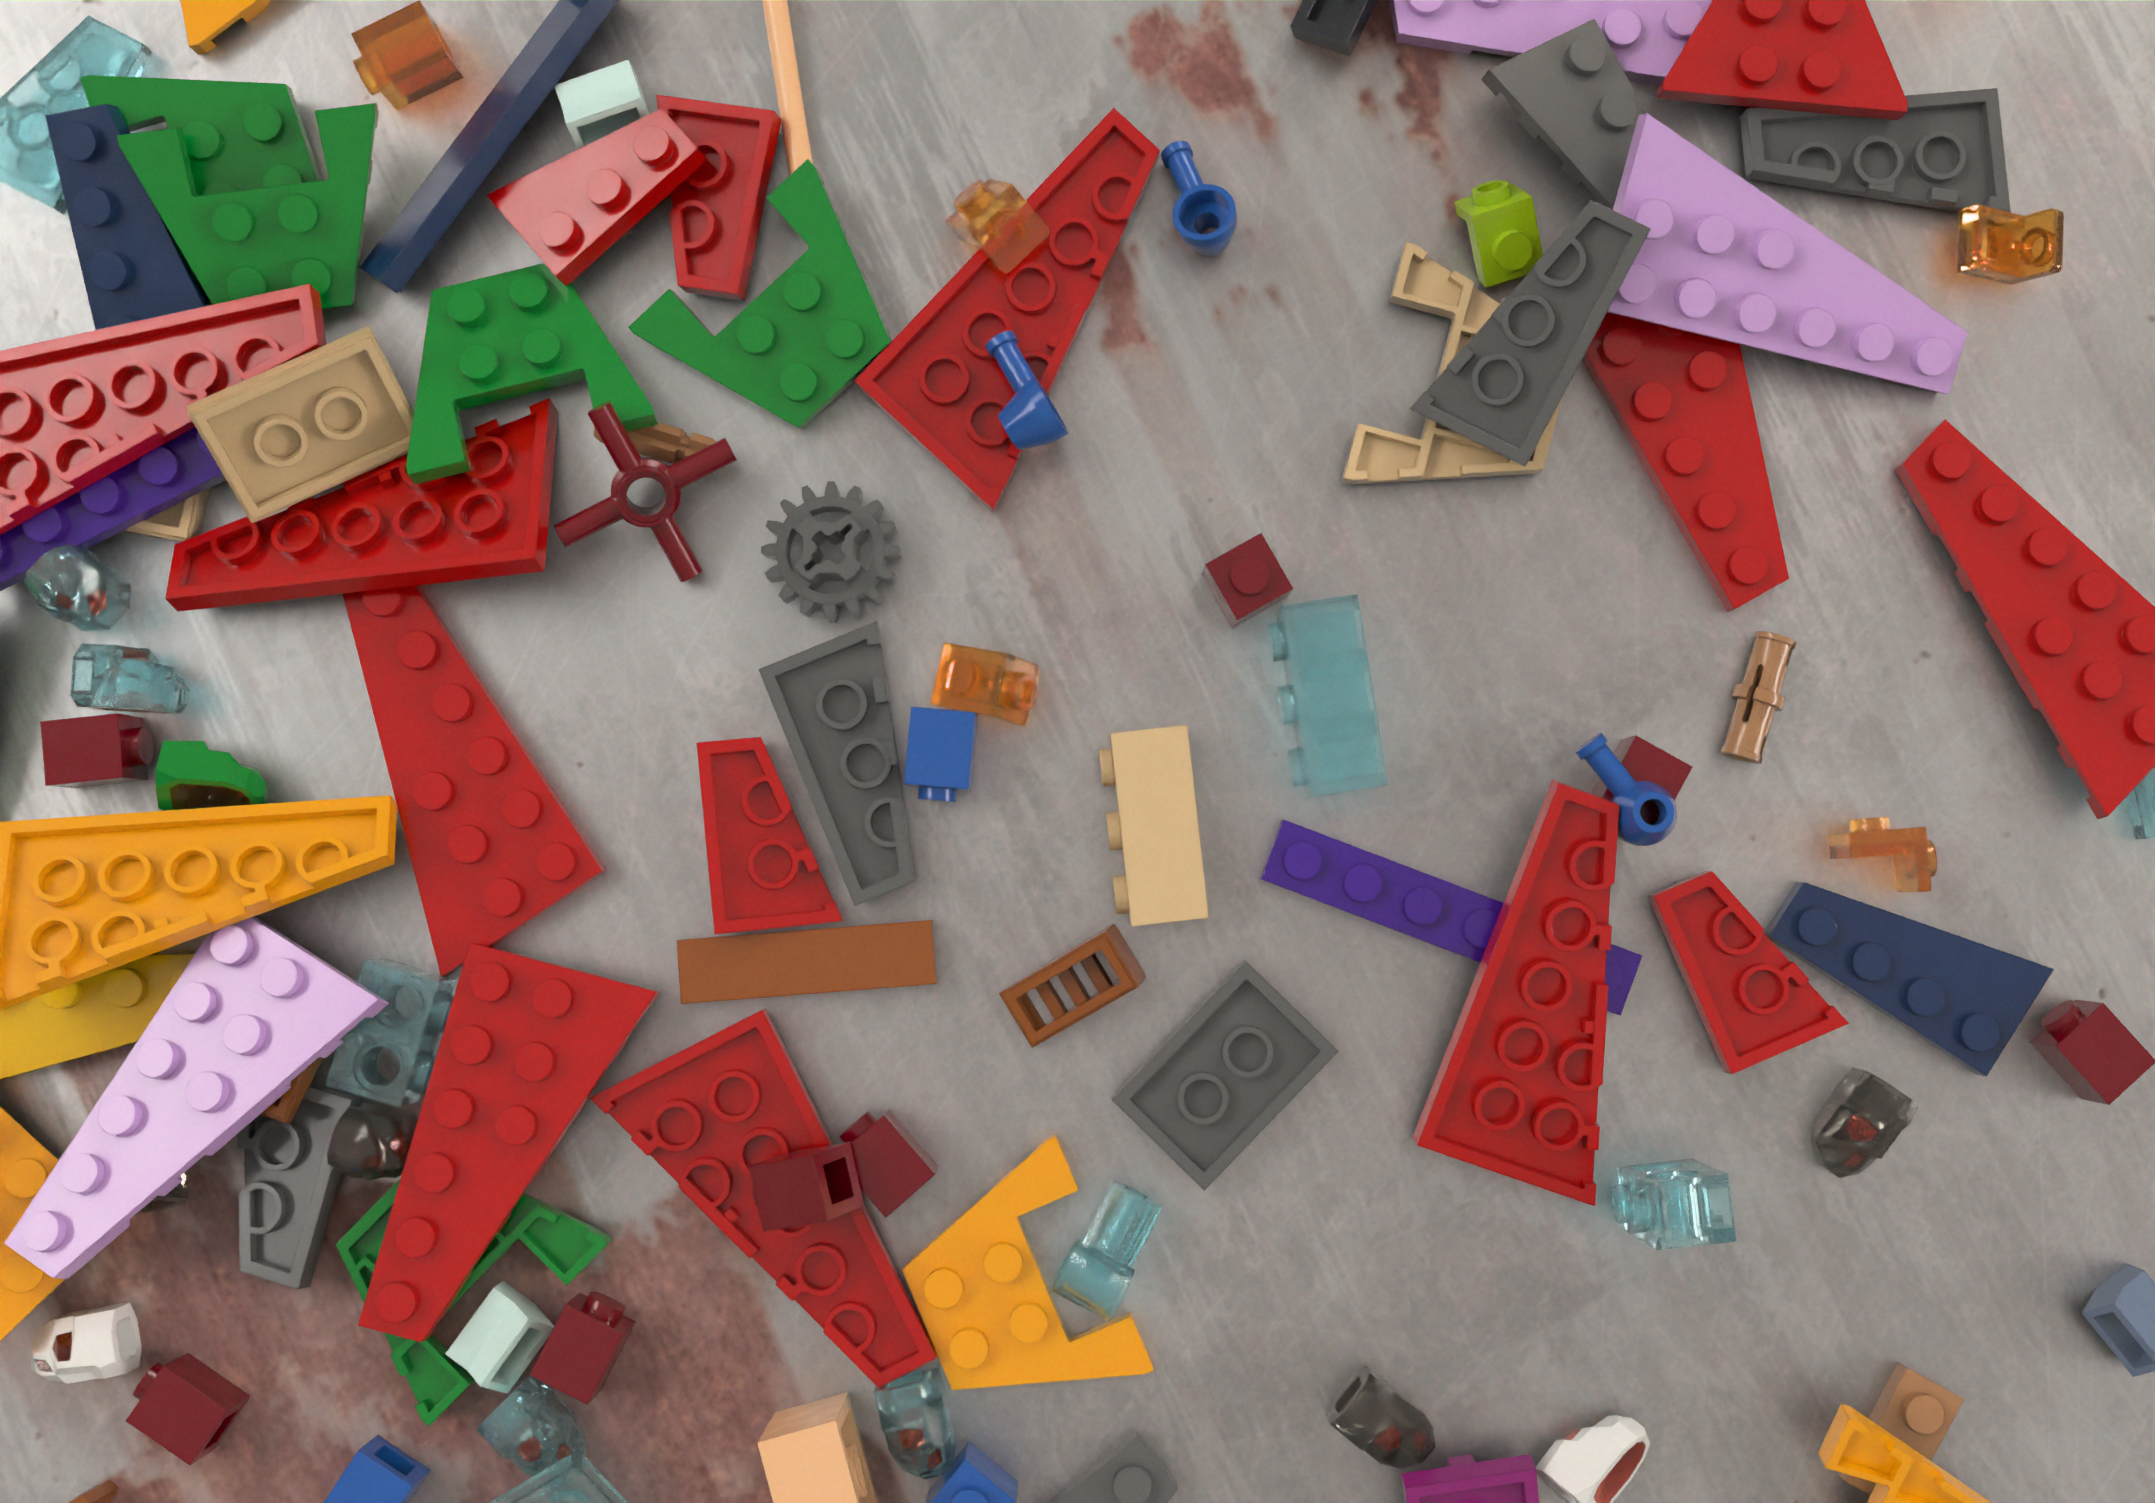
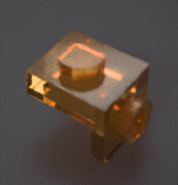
(997, 222)
(2009, 245)
(985, 683)
(1911, 850)

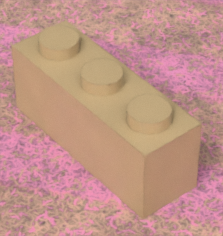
(1155, 826)

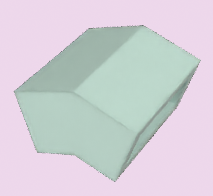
(601, 102)
(501, 1338)

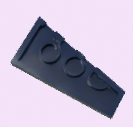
(120, 239)
(1924, 978)

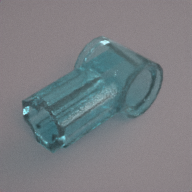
(1101, 1264)

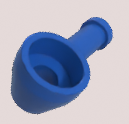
(1199, 204)
(1029, 415)
(1630, 795)

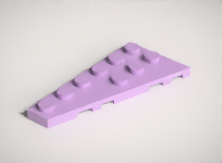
(1640, 32)
(1763, 278)
(205, 1067)

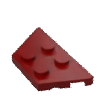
(1788, 58)

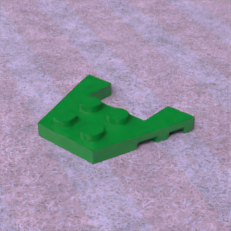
(232, 130)
(267, 235)
(802, 334)
(503, 342)
(552, 1235)

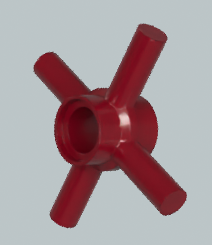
(633, 467)

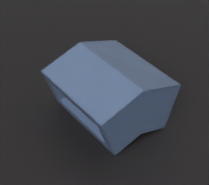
(2125, 1317)

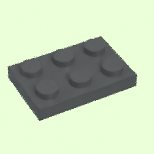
(1224, 1075)

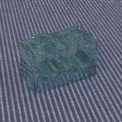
(412, 1040)
(1674, 1204)

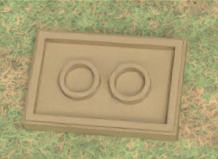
(306, 424)

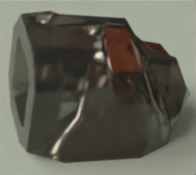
(1859, 1123)
(371, 1141)
(1382, 1421)

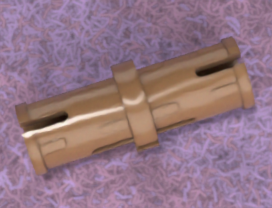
(1758, 697)

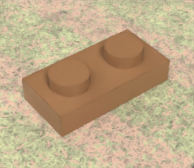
(1913, 1412)

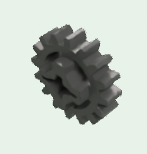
(852, 529)

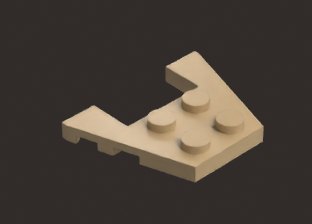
(1441, 452)

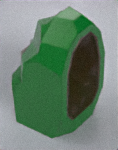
(199, 777)

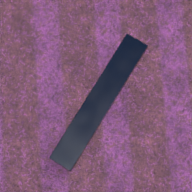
(484, 140)

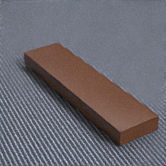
(806, 961)

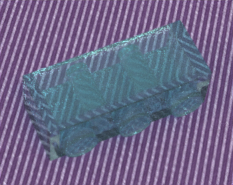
(1328, 697)

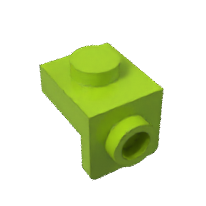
(1501, 231)

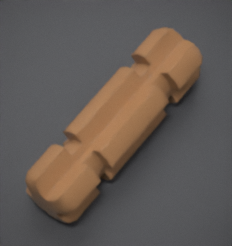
(666, 442)

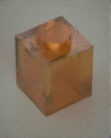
(405, 56)

